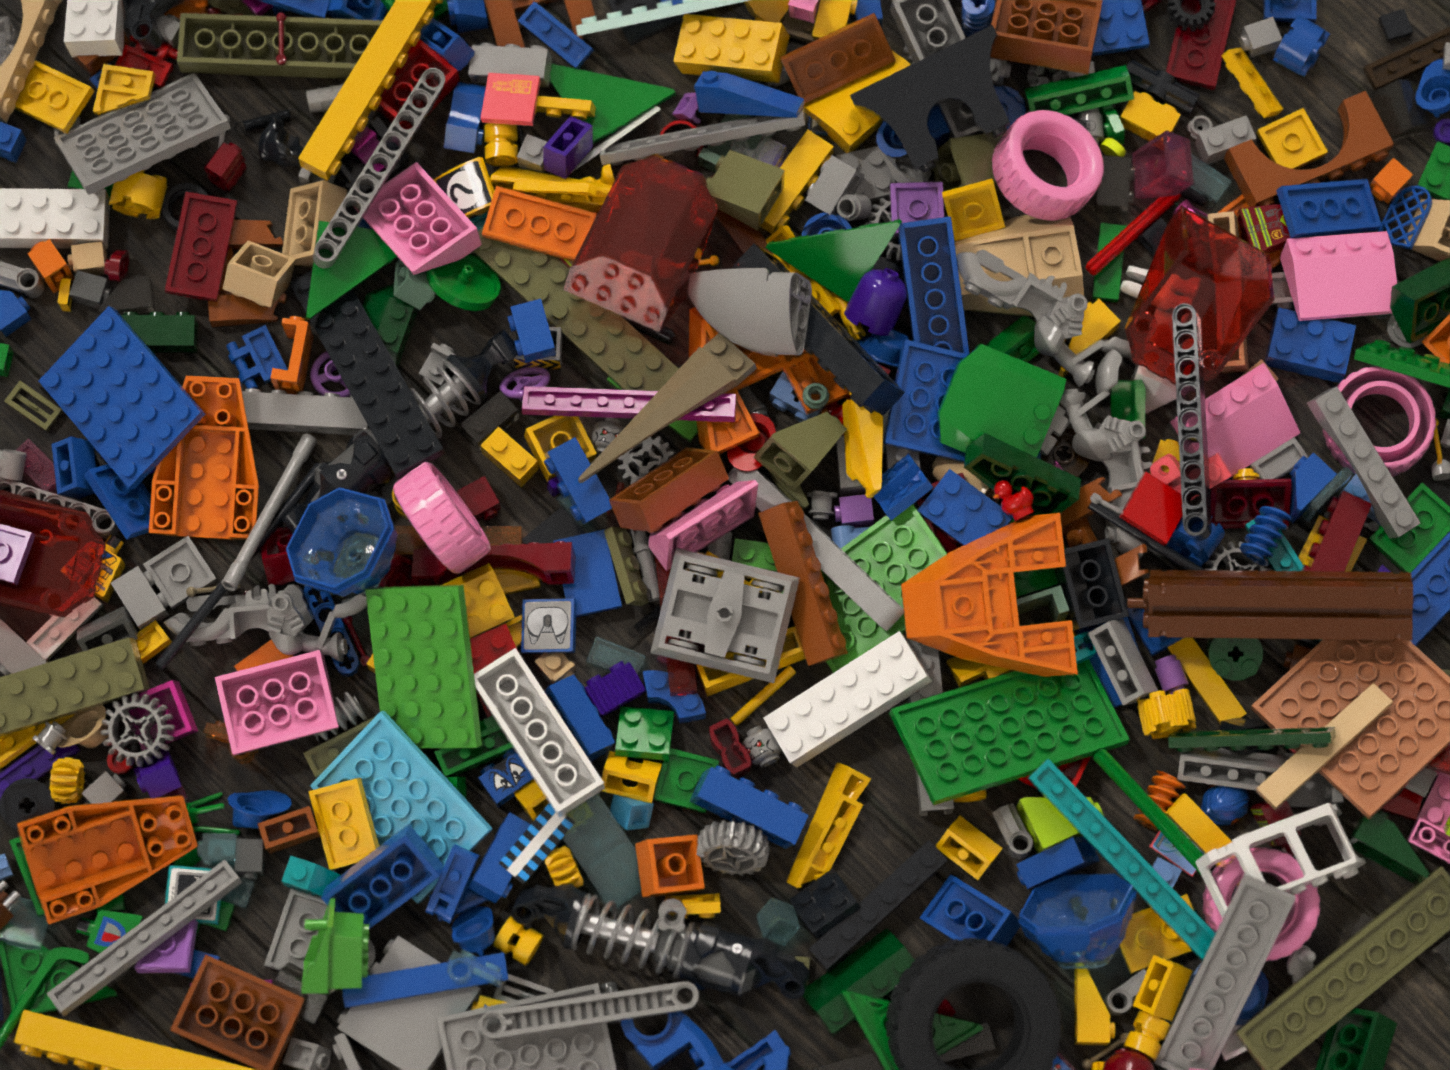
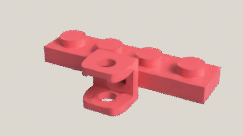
(1217, 471)

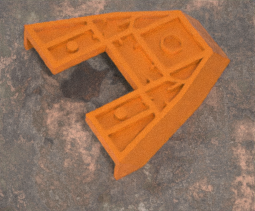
(799, 369)
(970, 603)

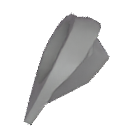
(904, 171)

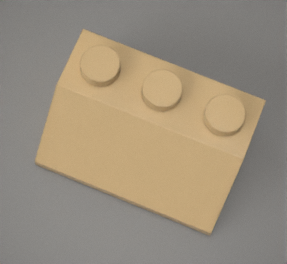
(306, 208)

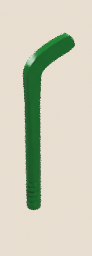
(50, 960)

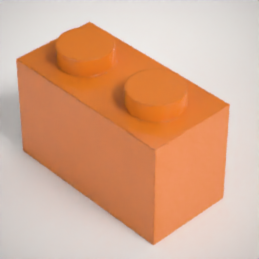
(50, 264)

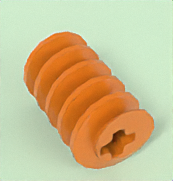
(1161, 794)

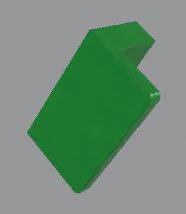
(1017, 340)
(1128, 400)

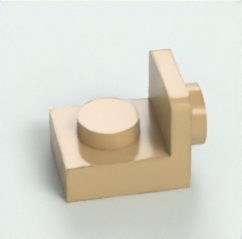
(555, 666)

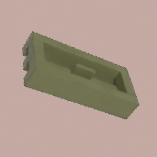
(51, 419)

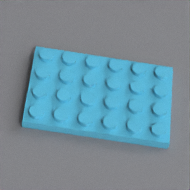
(406, 790)

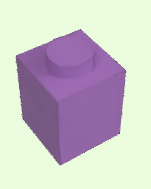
(854, 511)

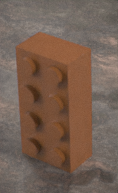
(669, 489)

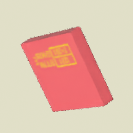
(510, 99)

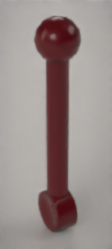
(281, 58)
(348, 621)

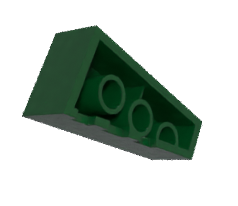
(998, 461)

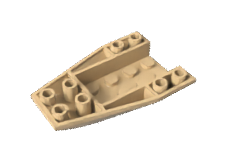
(1027, 247)

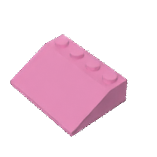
(421, 222)
(1340, 275)
(1245, 420)
(705, 522)
(277, 702)

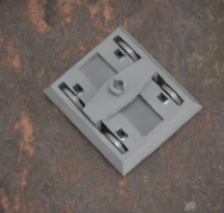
(725, 615)

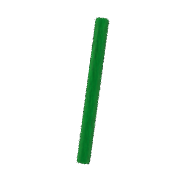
(1148, 807)

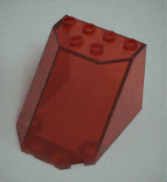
(645, 241)
(1216, 275)
(62, 559)

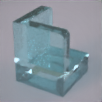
(778, 921)

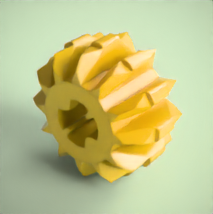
(67, 780)
(563, 867)

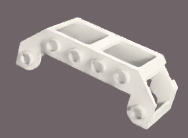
(1241, 846)

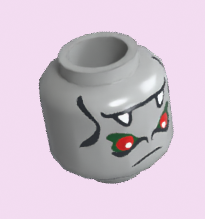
(604, 433)
(762, 746)

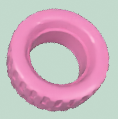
(1064, 141)
(1410, 396)
(441, 518)
(1285, 868)

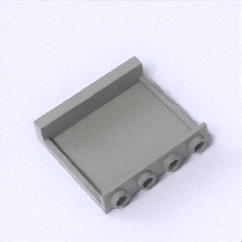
(405, 1028)

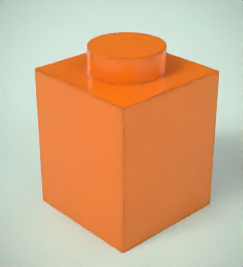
(1390, 181)

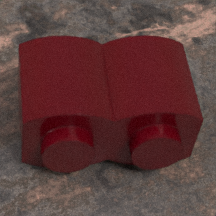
(226, 166)
(726, 743)

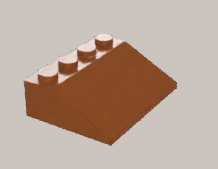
(1047, 32)
(238, 1015)

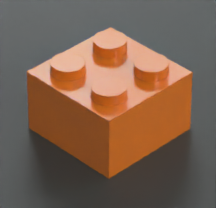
(669, 866)

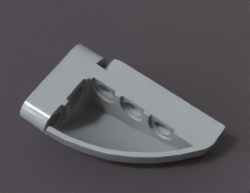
(755, 308)

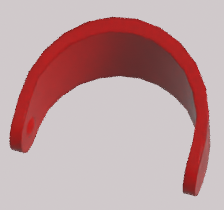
(681, 122)

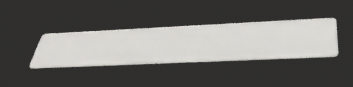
(617, 135)

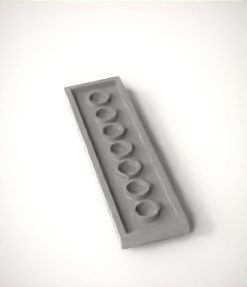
(1226, 976)

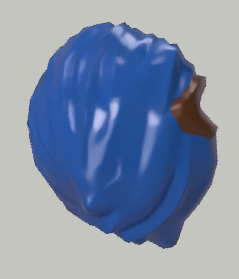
(1225, 804)

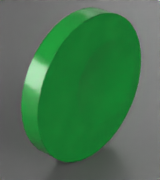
(465, 283)

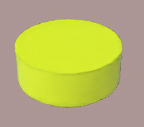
(1112, 148)

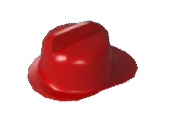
(743, 455)

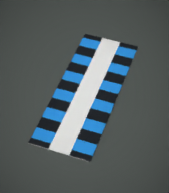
(536, 843)

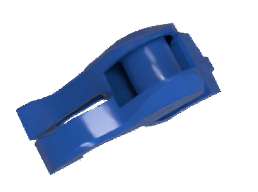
(684, 1033)

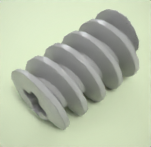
(345, 711)

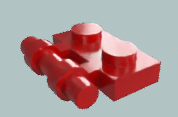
(138, 59)

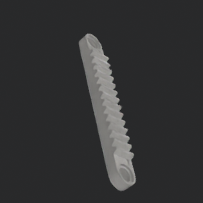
(589, 1010)

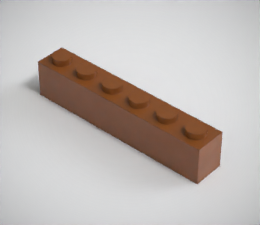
(812, 607)

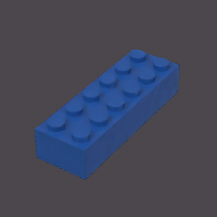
(933, 283)

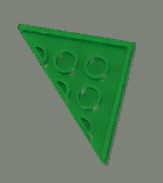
(615, 98)
(838, 256)
(357, 262)
(21, 966)
(872, 1018)

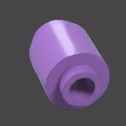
(1171, 674)

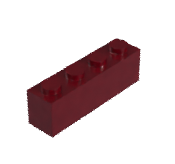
(1338, 533)

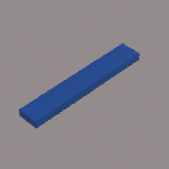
(416, 982)

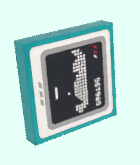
(182, 877)

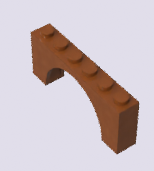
(1363, 141)

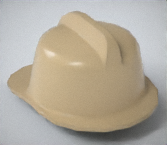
(85, 728)

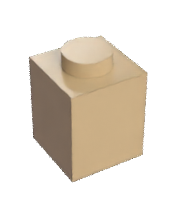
(88, 258)

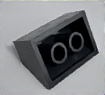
(1091, 585)

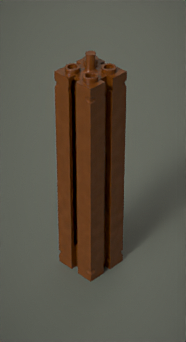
(1277, 604)

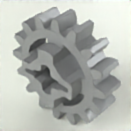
(635, 459)

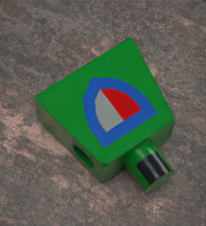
(107, 928)

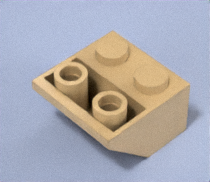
(1435, 233)

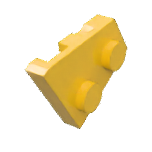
(122, 88)

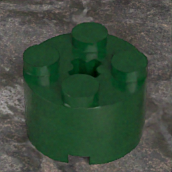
(1238, 667)

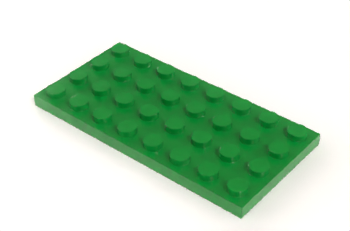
(1006, 729)

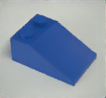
(966, 913)

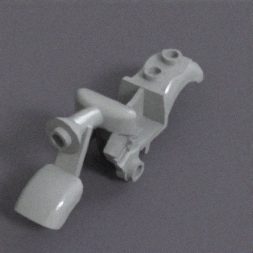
(1055, 316)
(1112, 442)
(279, 613)

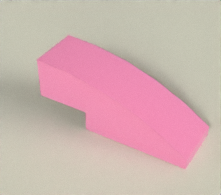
(804, 9)

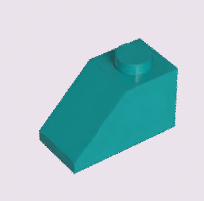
(307, 876)

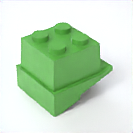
(337, 953)

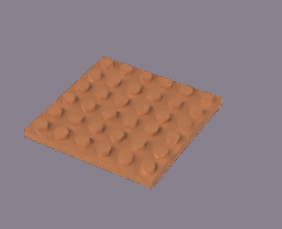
(1394, 744)

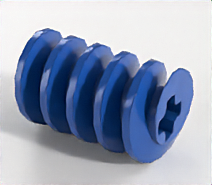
(976, 15)
(1263, 533)

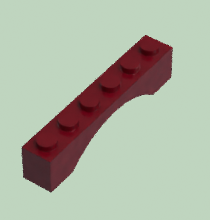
(547, 561)

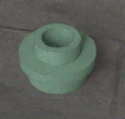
(815, 388)

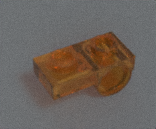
(219, 732)

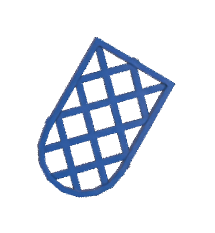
(1422, 217)

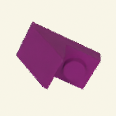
(365, 145)

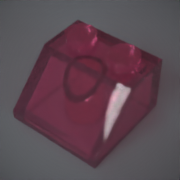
(1163, 166)

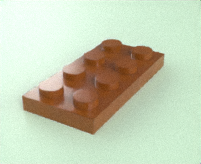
(838, 58)

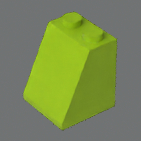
(1046, 823)

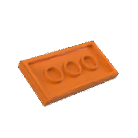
(537, 223)

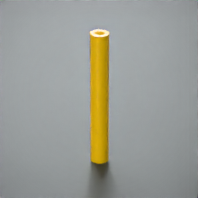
(762, 696)

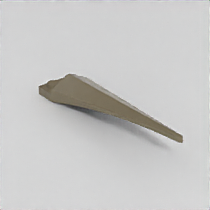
(700, 379)

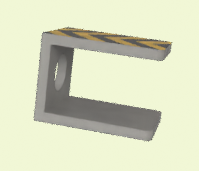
(551, 362)

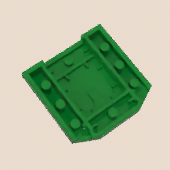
(999, 398)

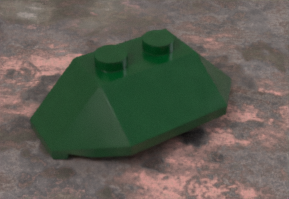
(391, 319)

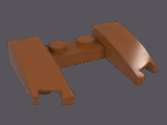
(505, 25)
(239, 310)
(1079, 532)

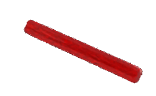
(1130, 233)

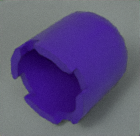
(877, 301)

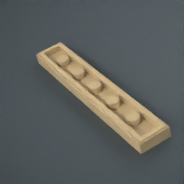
(1310, 760)

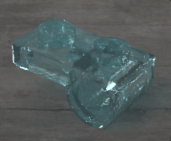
(487, 972)

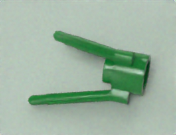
(193, 814)

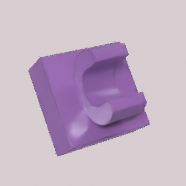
(687, 108)

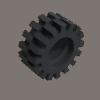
(1190, 20)

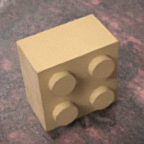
(259, 274)

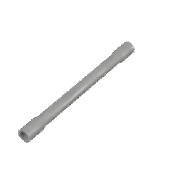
(238, 567)

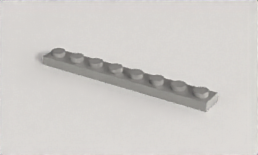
(696, 137)
(144, 938)

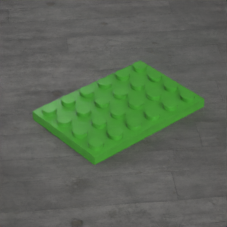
(890, 556)
(425, 663)

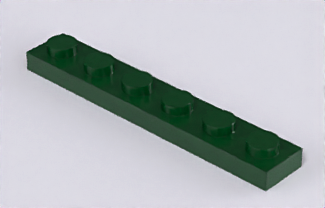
(1263, 738)

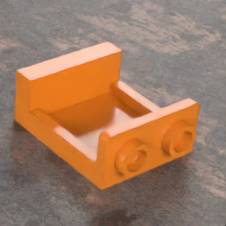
(294, 378)

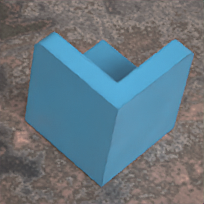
(631, 813)

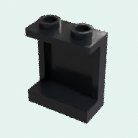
(352, 166)

